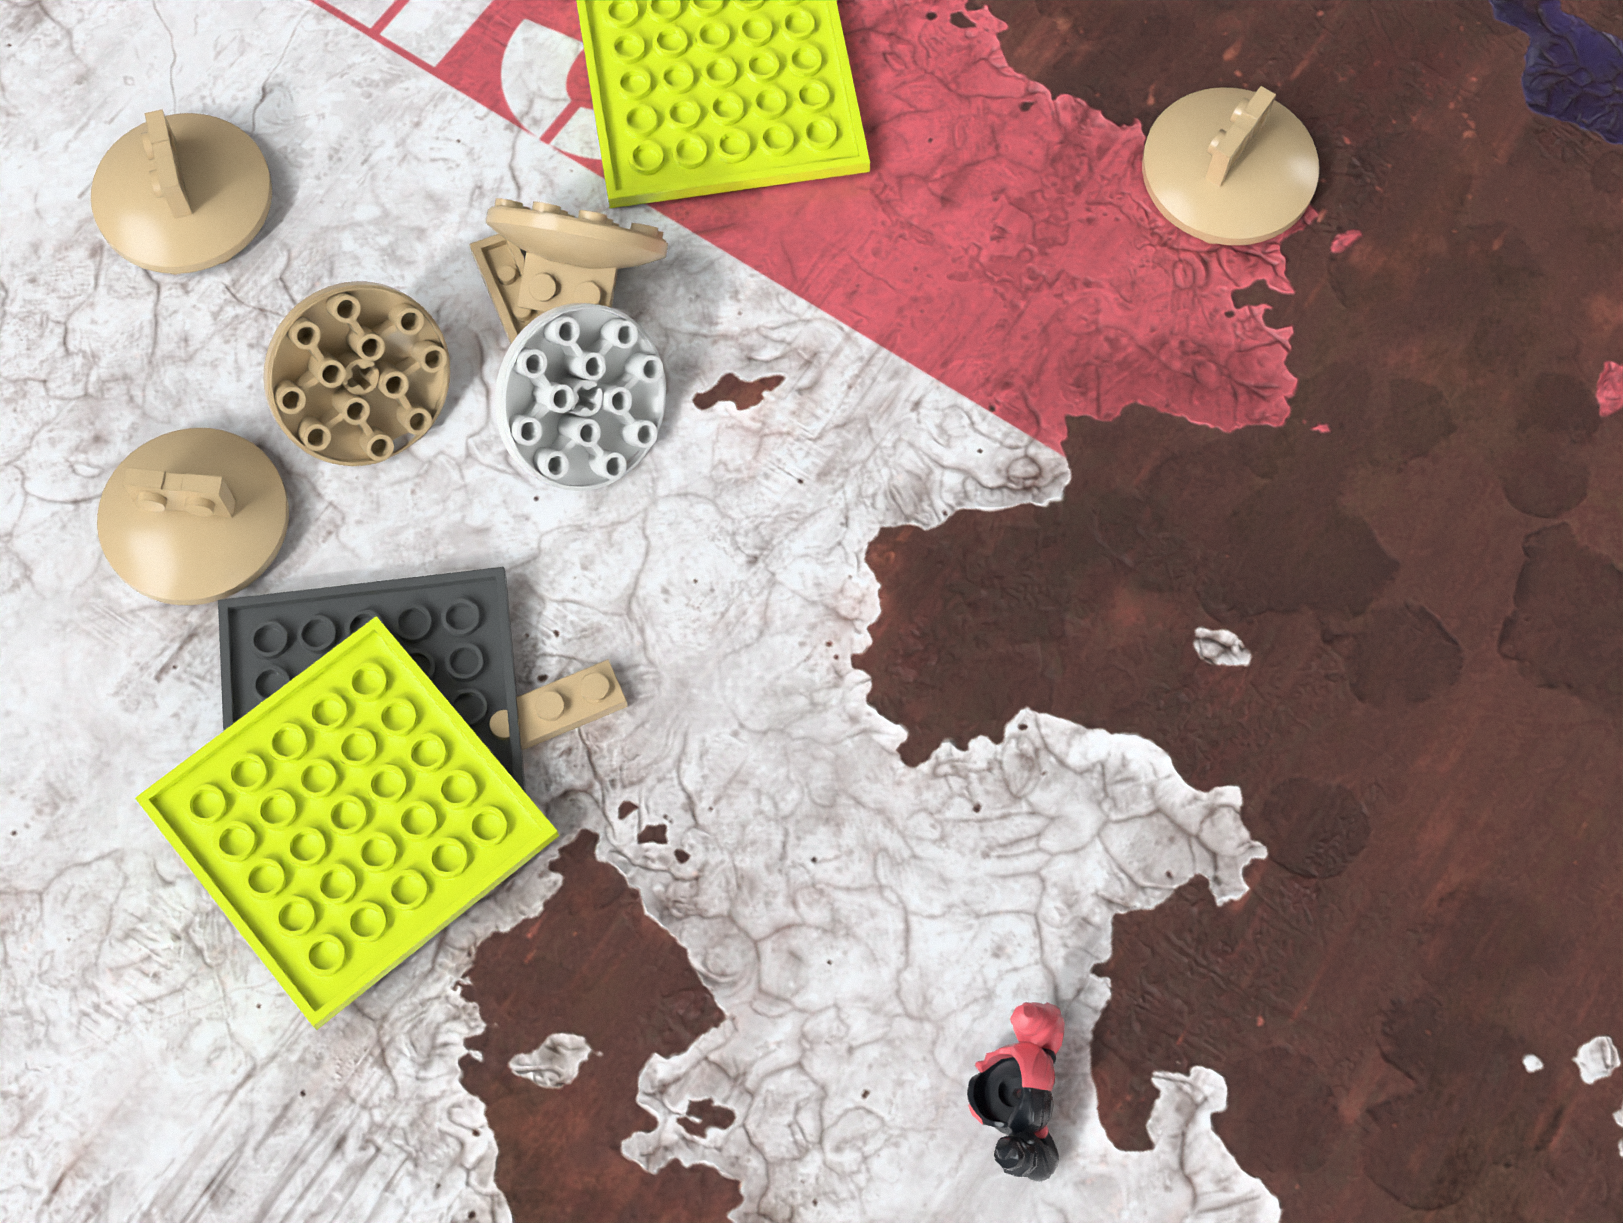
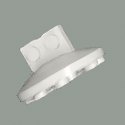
(580, 396)

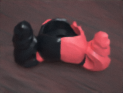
(1024, 1067)

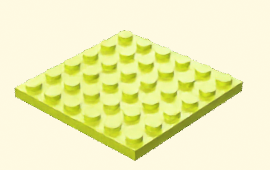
(719, 95)
(346, 821)

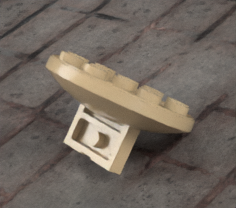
(1230, 166)
(181, 192)
(572, 256)
(356, 372)
(193, 516)

